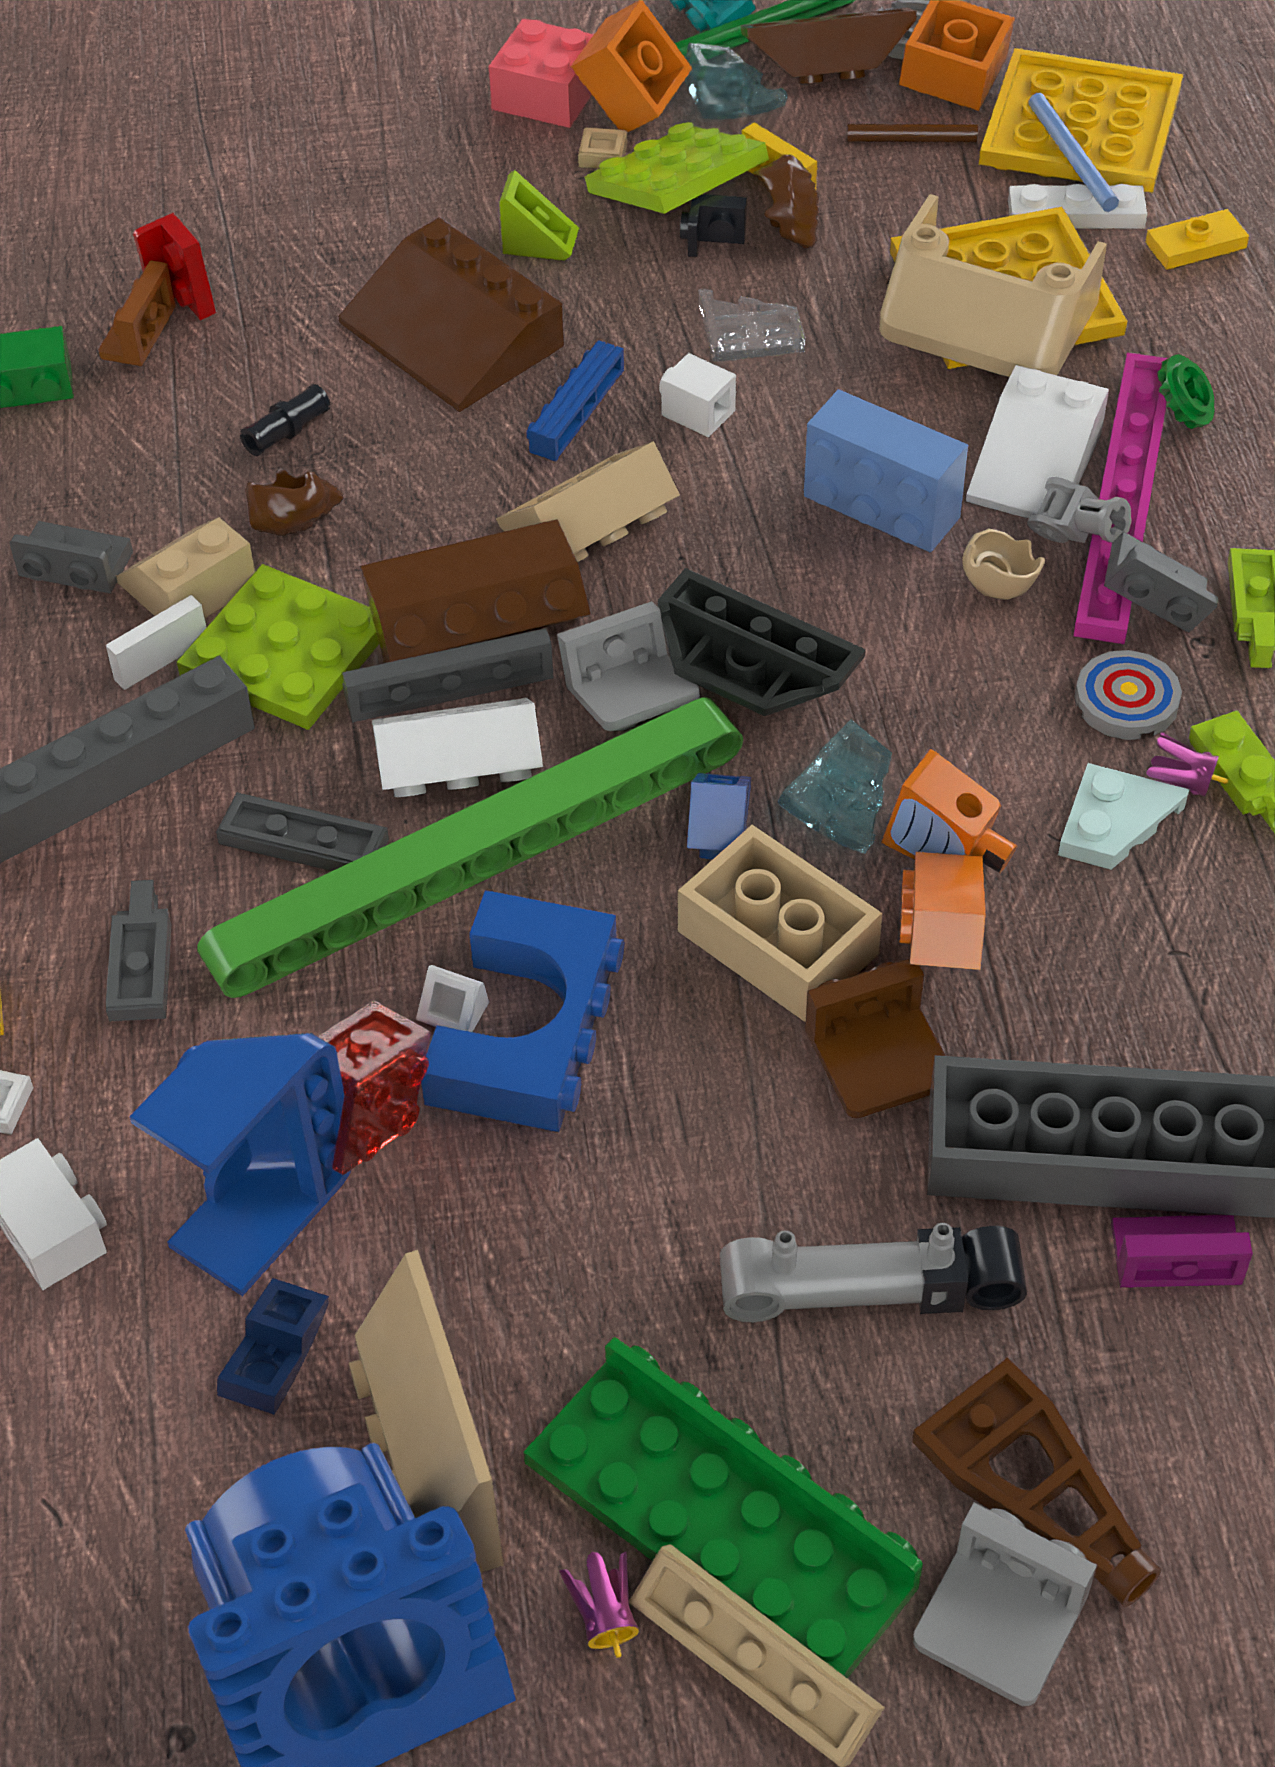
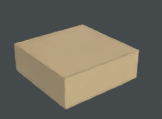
(600, 145)

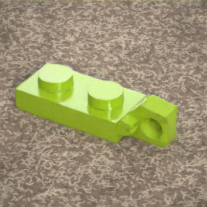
(1254, 601)
(1241, 761)

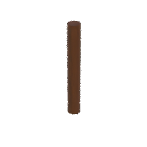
(912, 132)

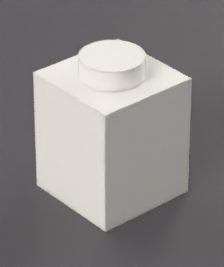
(698, 394)

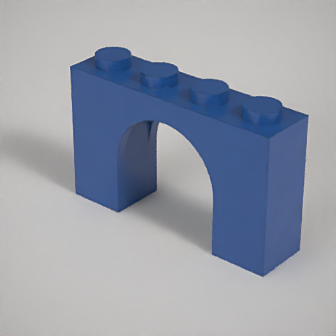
(535, 1074)

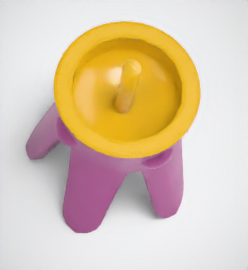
(1190, 772)
(608, 1614)

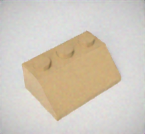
(601, 499)

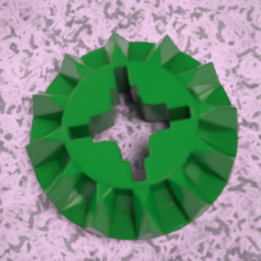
(1186, 391)

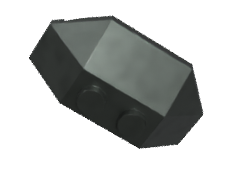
(749, 647)

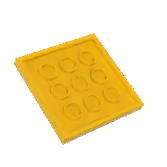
(1110, 109)
(1022, 247)

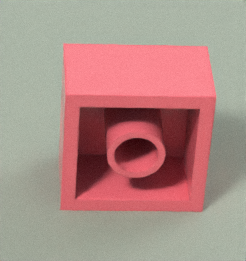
(535, 74)

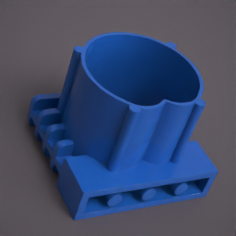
(340, 1615)

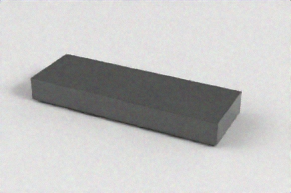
(297, 833)

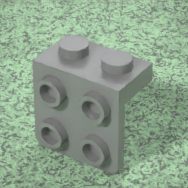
(623, 668)
(1005, 1605)

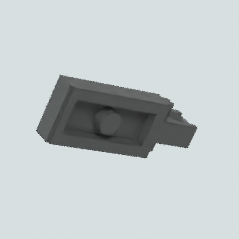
(139, 958)

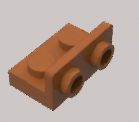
(141, 318)

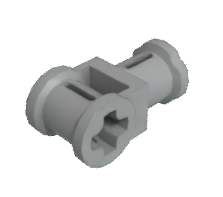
(1075, 512)

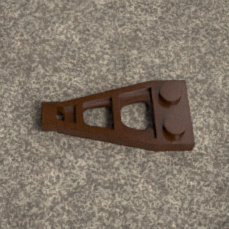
(990, 1418)

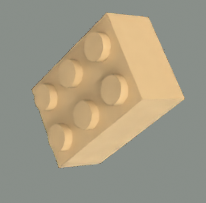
(777, 920)

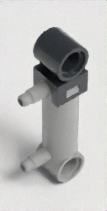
(935, 1271)

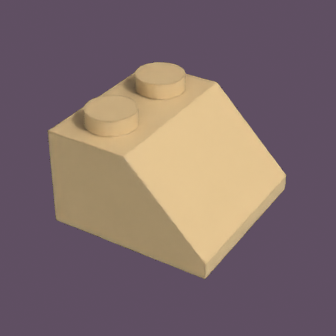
(204, 563)

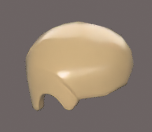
(1000, 564)

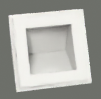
(451, 1000)

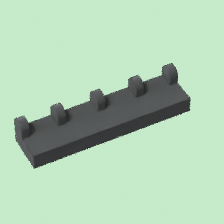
(448, 675)

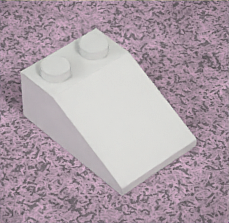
(1037, 432)

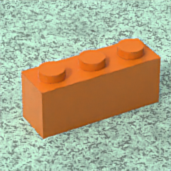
(944, 910)

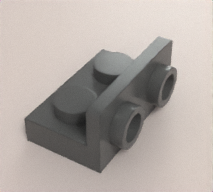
(71, 556)
(1158, 583)

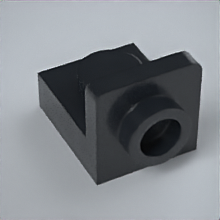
(714, 220)

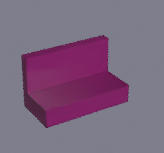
(1180, 1251)

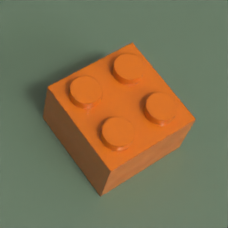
(956, 52)
(631, 67)

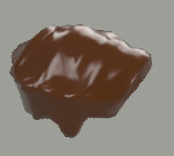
(793, 199)
(290, 502)

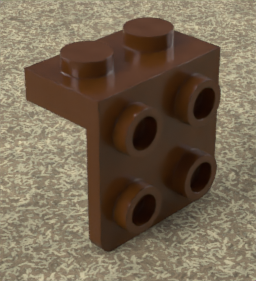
(873, 1037)

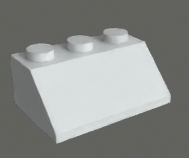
(457, 746)

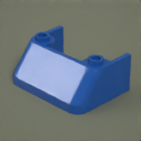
(264, 1133)

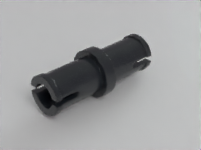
(285, 420)

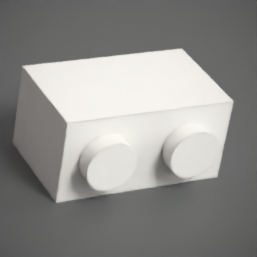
(45, 1215)

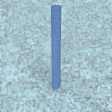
(1073, 152)

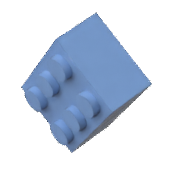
(884, 470)

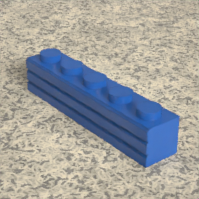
(575, 400)

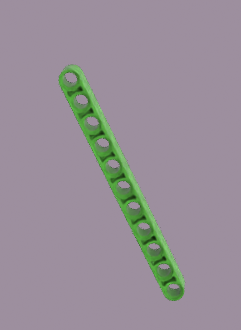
(466, 848)

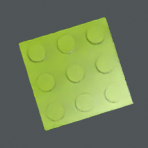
(675, 167)
(287, 644)

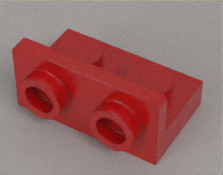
(172, 243)

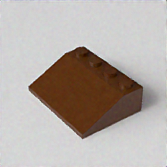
(454, 315)

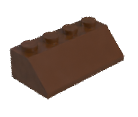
(474, 591)

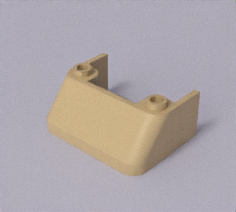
(983, 313)

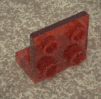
(381, 1078)

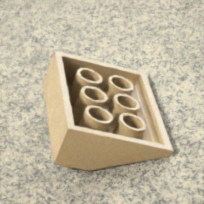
(423, 1409)

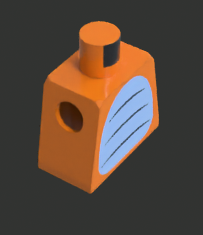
(946, 815)

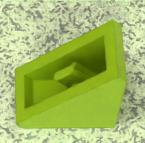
(532, 223)

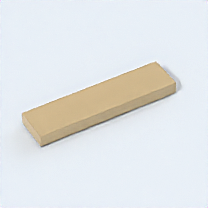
(756, 1655)

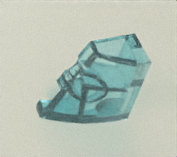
(726, 85)
(842, 788)

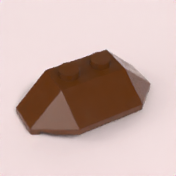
(831, 43)

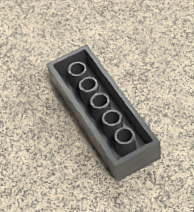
(1102, 1136)

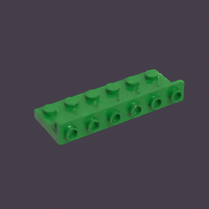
(681, 1474)

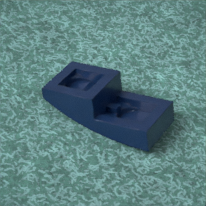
(274, 1346)

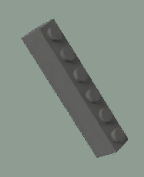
(120, 754)

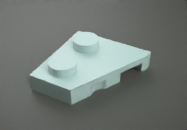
(1115, 814)

